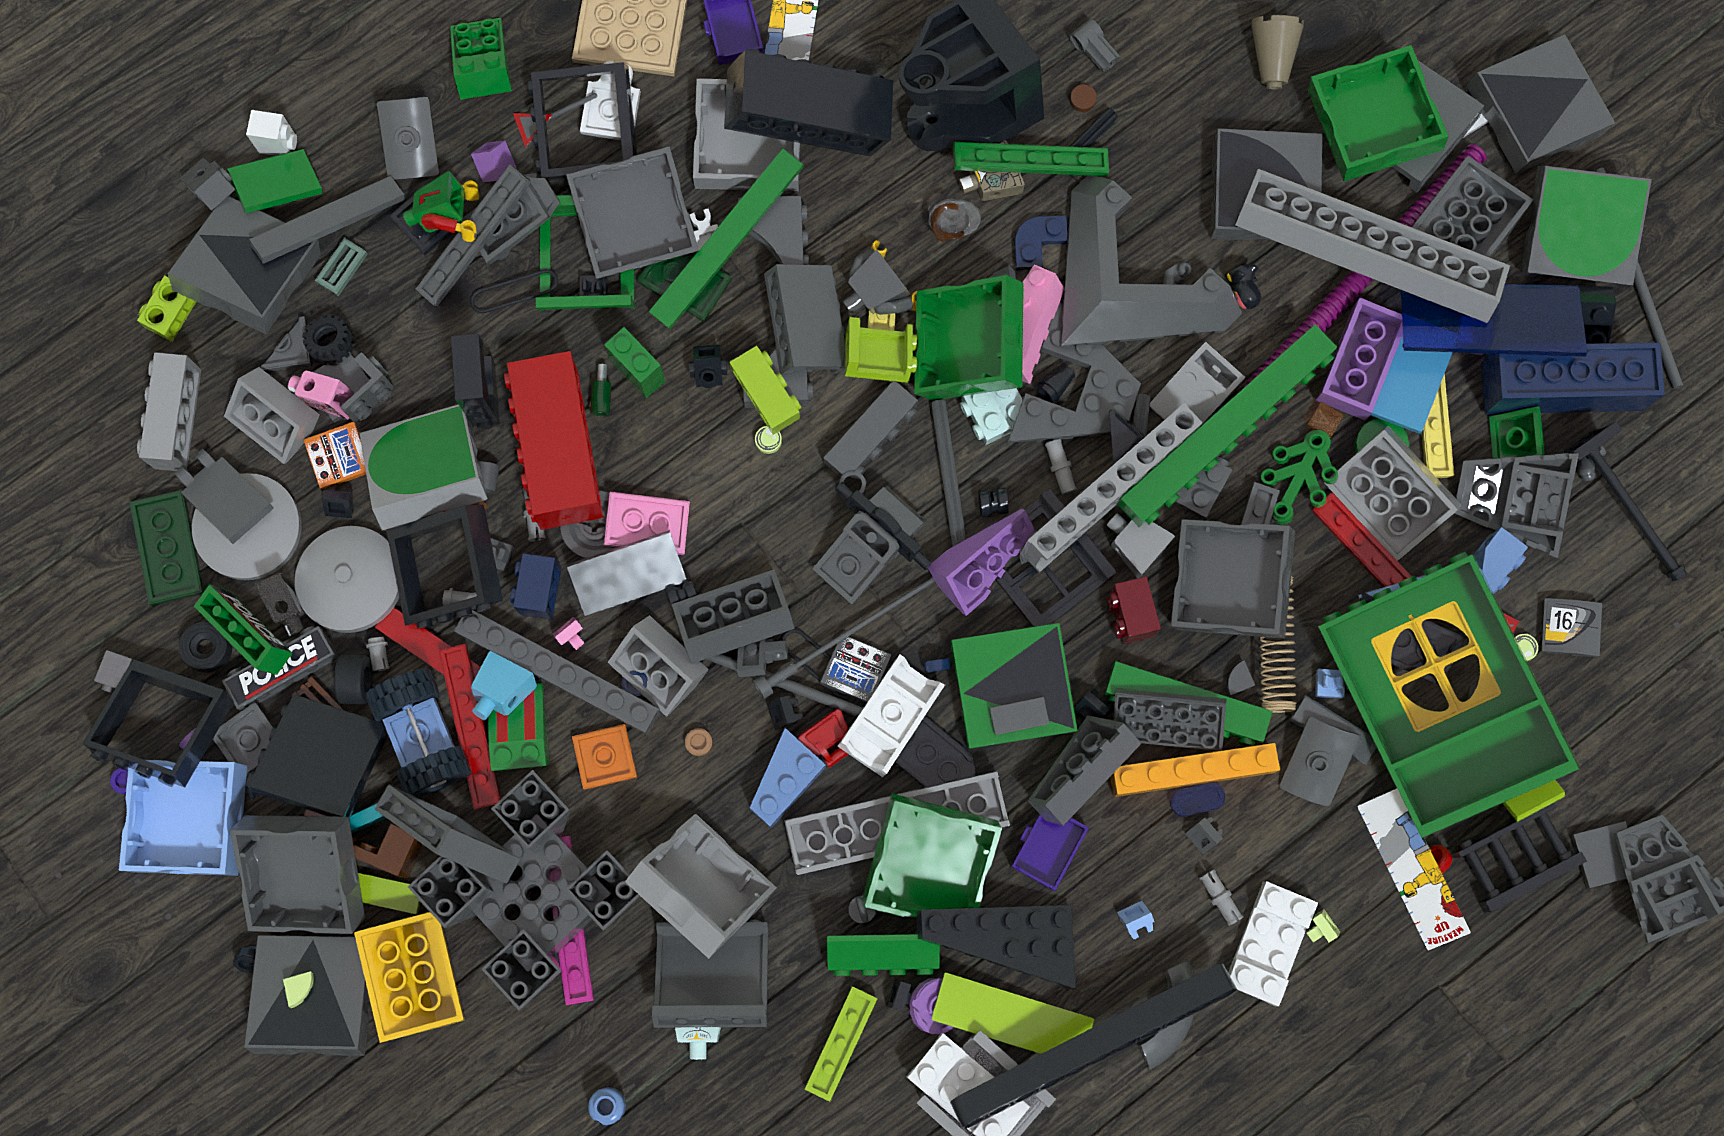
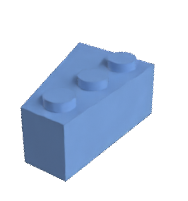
(786, 779)

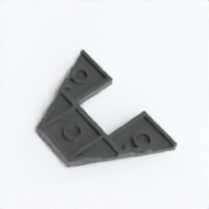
(1105, 389)

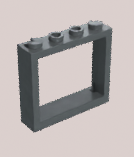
(447, 834)

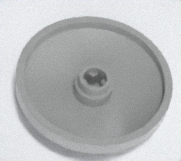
(263, 547)
(347, 579)

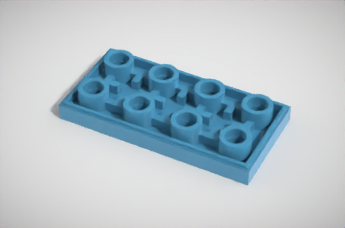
(1411, 387)

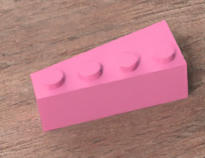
(1040, 305)

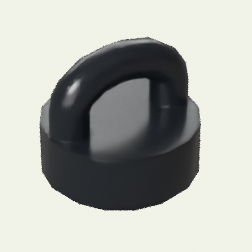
(245, 958)

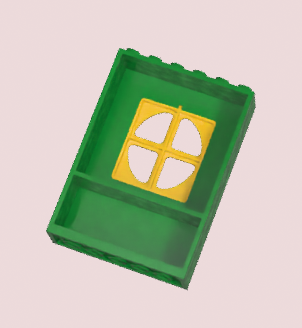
(1477, 748)

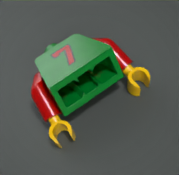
(441, 206)

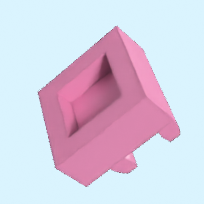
(569, 632)

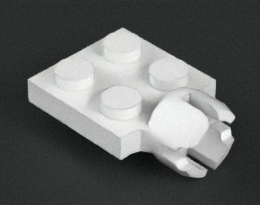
(601, 114)

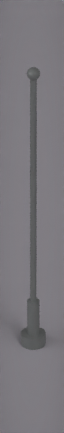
(765, 686)

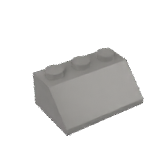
(270, 414)
(663, 660)

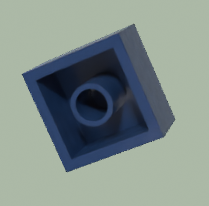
(536, 586)

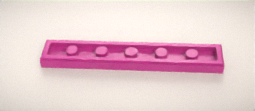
(574, 958)

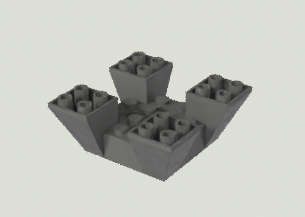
(531, 940)

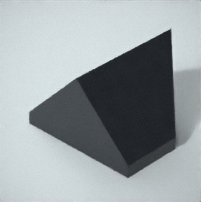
(1123, 435)

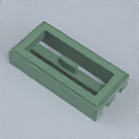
(338, 288)

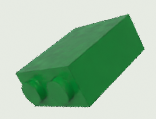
(635, 362)

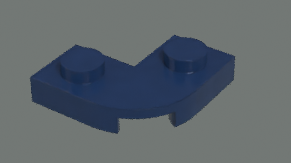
(1033, 235)

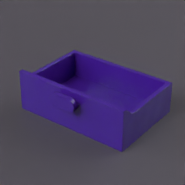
(731, 28)
(1048, 850)

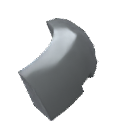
(1165, 1042)

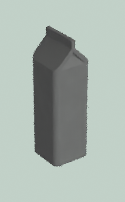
(1310, 708)

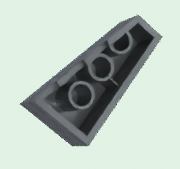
(1082, 768)

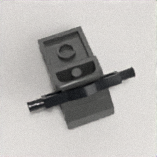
(871, 541)

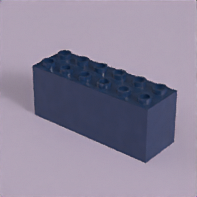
(1603, 381)

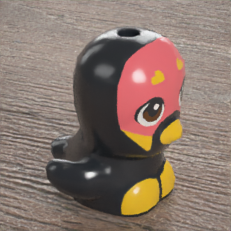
(1244, 288)

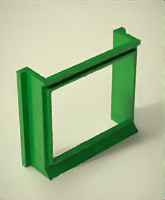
(546, 302)

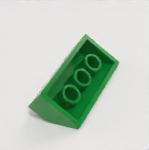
(881, 952)

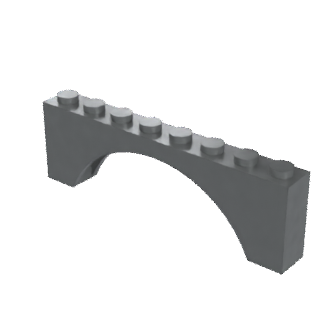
(783, 236)

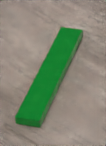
(1030, 159)

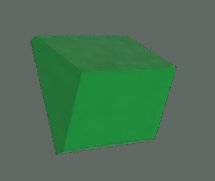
(1517, 433)

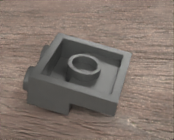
(1205, 492)

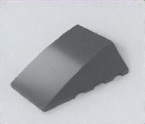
(1520, 495)
(1667, 880)

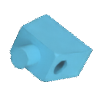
(500, 686)

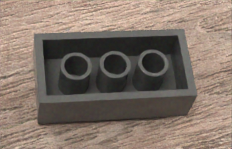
(733, 616)

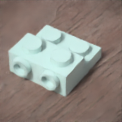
(992, 413)

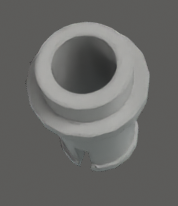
(451, 596)
(378, 654)

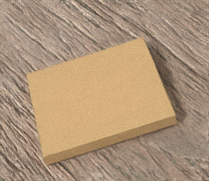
(631, 32)

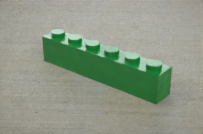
(1242, 719)

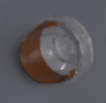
(953, 219)

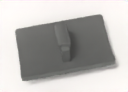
(408, 138)
(1319, 762)

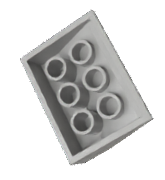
(1393, 493)

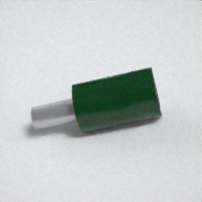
(600, 393)

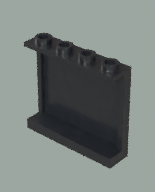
(318, 758)

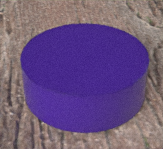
(119, 780)

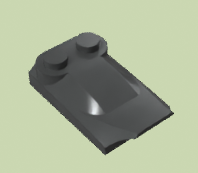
(527, 215)

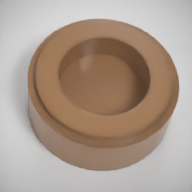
(698, 742)

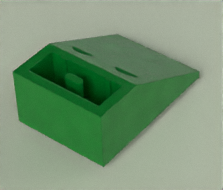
(480, 58)

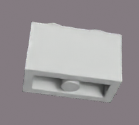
(271, 133)

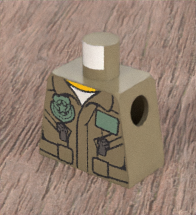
(992, 184)

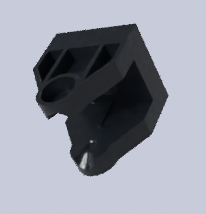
(979, 78)

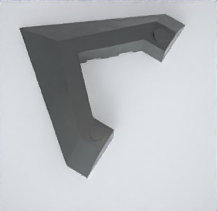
(1105, 311)

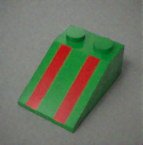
(521, 736)

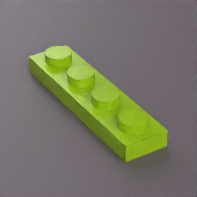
(841, 1044)

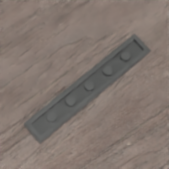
(486, 218)
(326, 219)

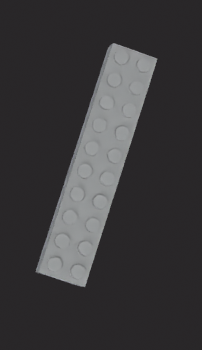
(1373, 246)

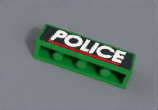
(243, 630)

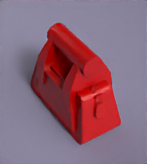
(824, 735)

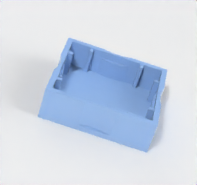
(180, 826)

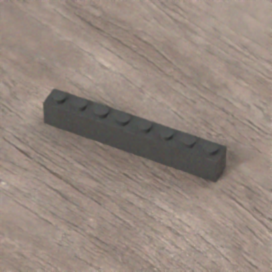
(559, 672)

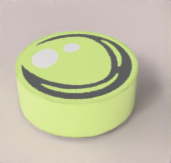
(766, 441)
(1528, 645)

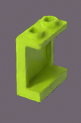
(879, 352)

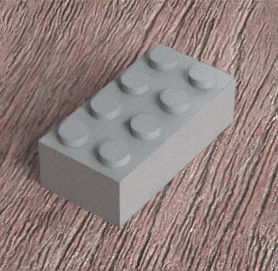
(169, 412)

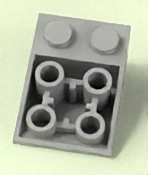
(1201, 384)

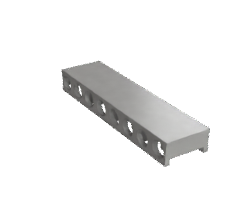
(1109, 489)
(854, 830)

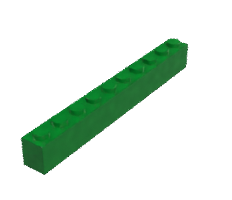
(1226, 426)

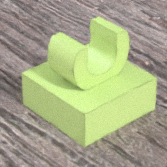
(1323, 926)

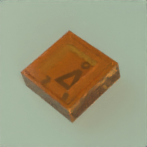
(1325, 419)

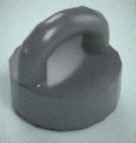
(859, 912)

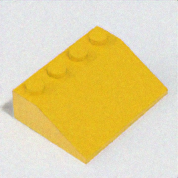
(409, 976)

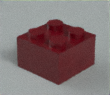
(1133, 610)

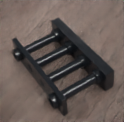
(1518, 884)

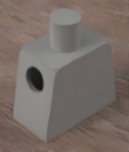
(1138, 545)

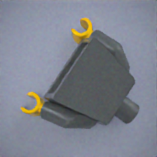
(877, 285)

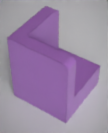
(492, 160)

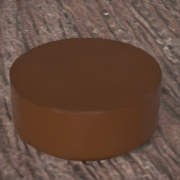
(1083, 98)

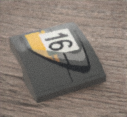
(1572, 627)

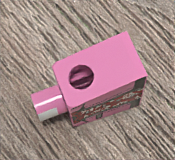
(321, 392)

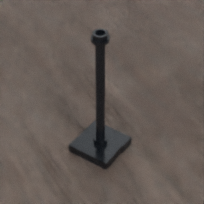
(1589, 448)

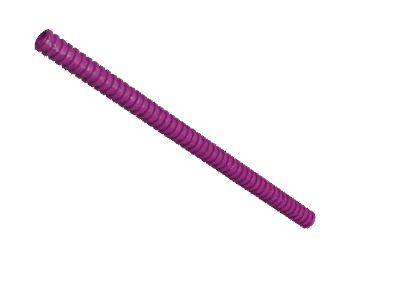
(1355, 283)

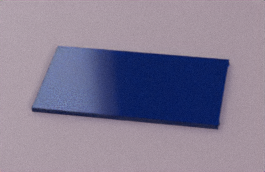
(1524, 323)

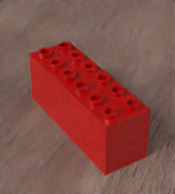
(553, 441)

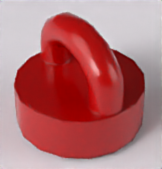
(1442, 857)

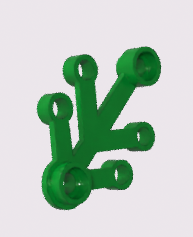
(1302, 472)

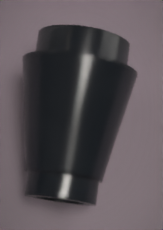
(1054, 385)

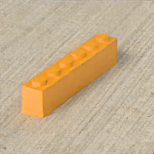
(1195, 770)

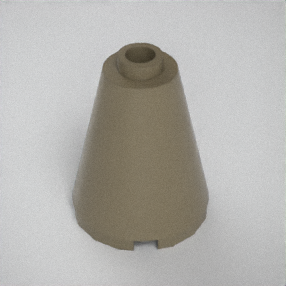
(1276, 47)

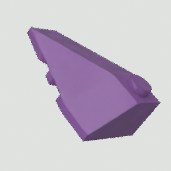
(975, 563)

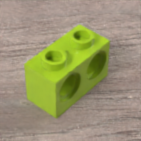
(174, 311)

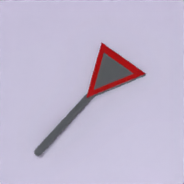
(528, 127)

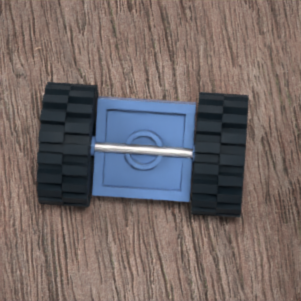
(418, 732)

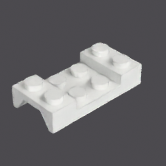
(890, 717)
(1271, 942)
(951, 1072)

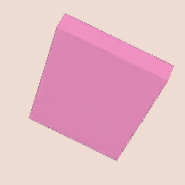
(640, 517)

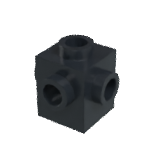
(707, 366)

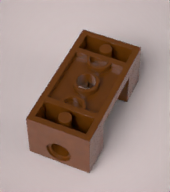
(396, 852)

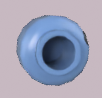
(607, 1106)

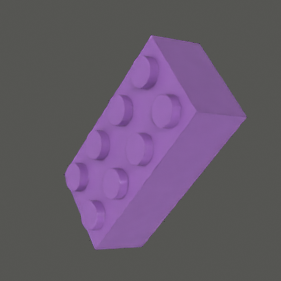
(1362, 359)

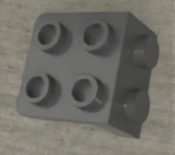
(374, 391)

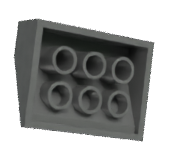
(1474, 209)

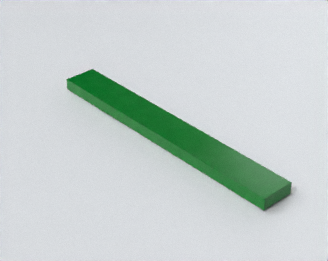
(726, 238)

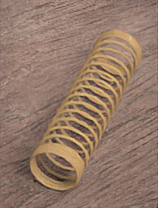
(1278, 706)

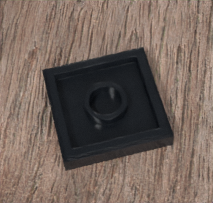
(422, 240)

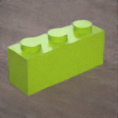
(766, 389)

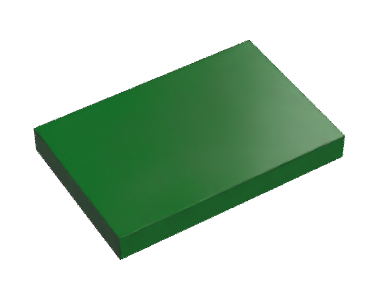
(274, 181)

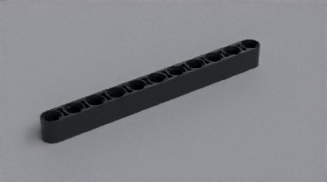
(1092, 1046)

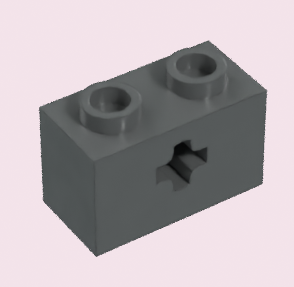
(208, 182)

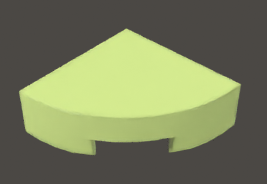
(298, 988)

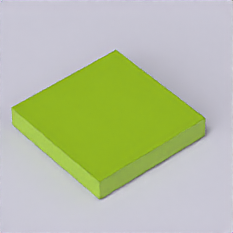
(1534, 800)

